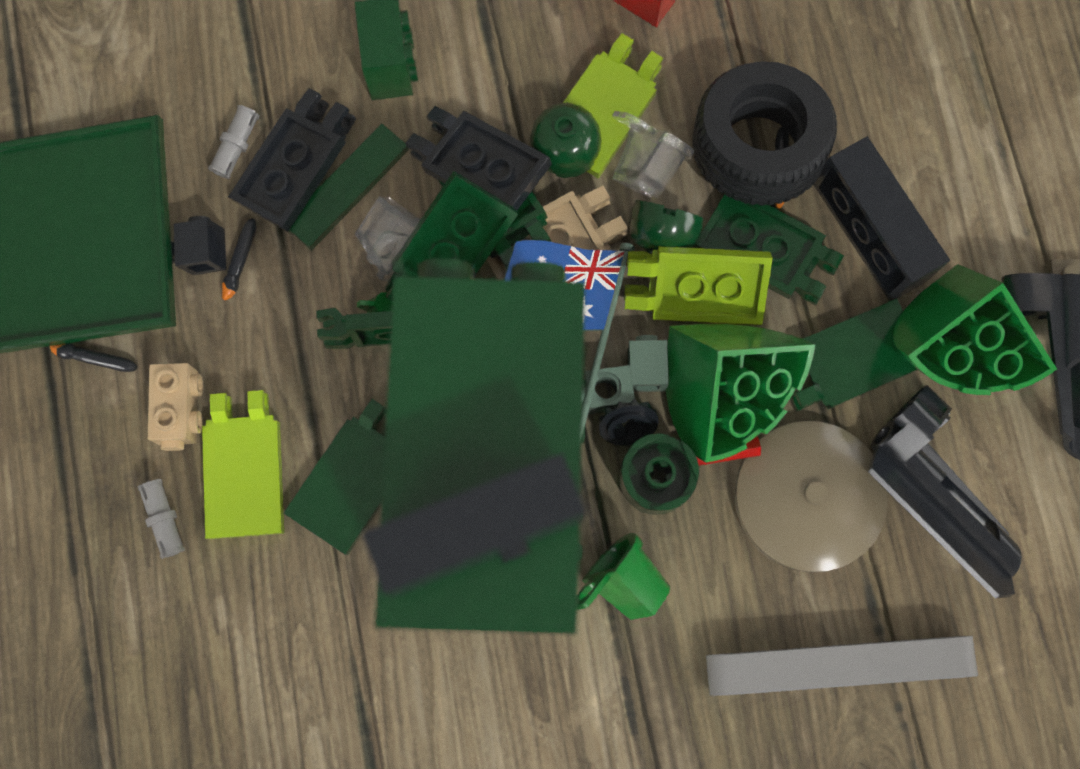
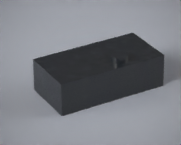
(880, 219)
(475, 527)

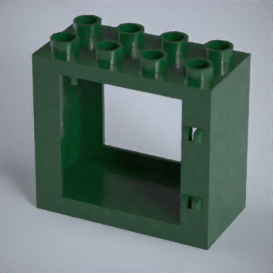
(477, 390)

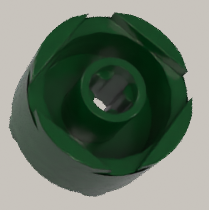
(666, 454)

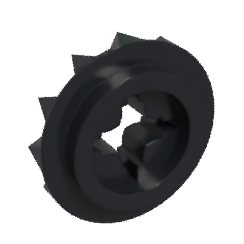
(642, 422)

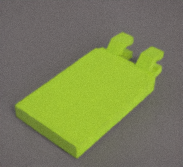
(612, 87)
(700, 284)
(242, 470)

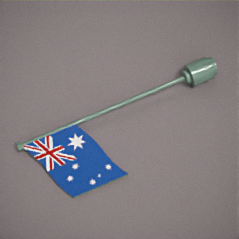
(603, 278)

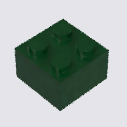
(386, 48)

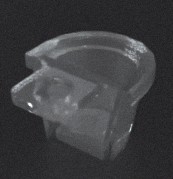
(649, 157)
(385, 233)

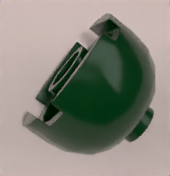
(568, 137)
(657, 226)

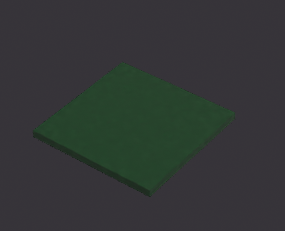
(85, 235)

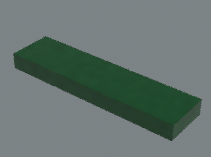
(348, 185)

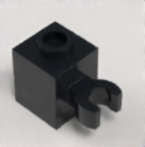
(199, 246)

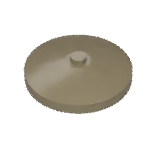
(810, 497)

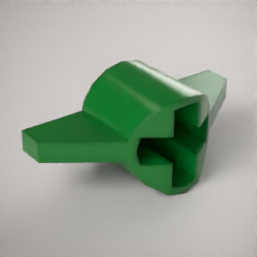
(376, 304)

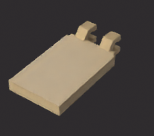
(572, 225)

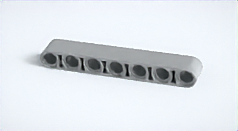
(841, 665)

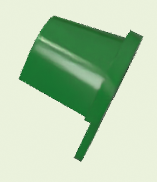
(625, 580)

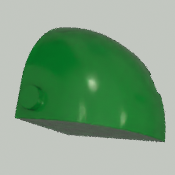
(971, 336)
(731, 383)

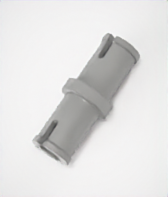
(234, 142)
(161, 518)

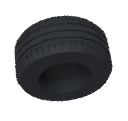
(771, 93)

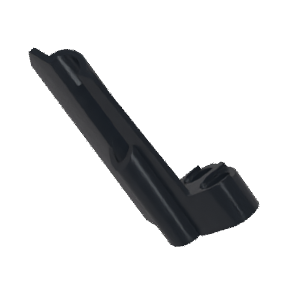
(1058, 301)
(938, 497)

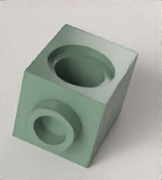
(648, 364)
(620, 379)

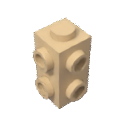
(174, 405)

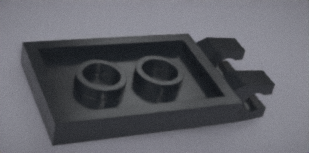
(480, 155)
(293, 160)

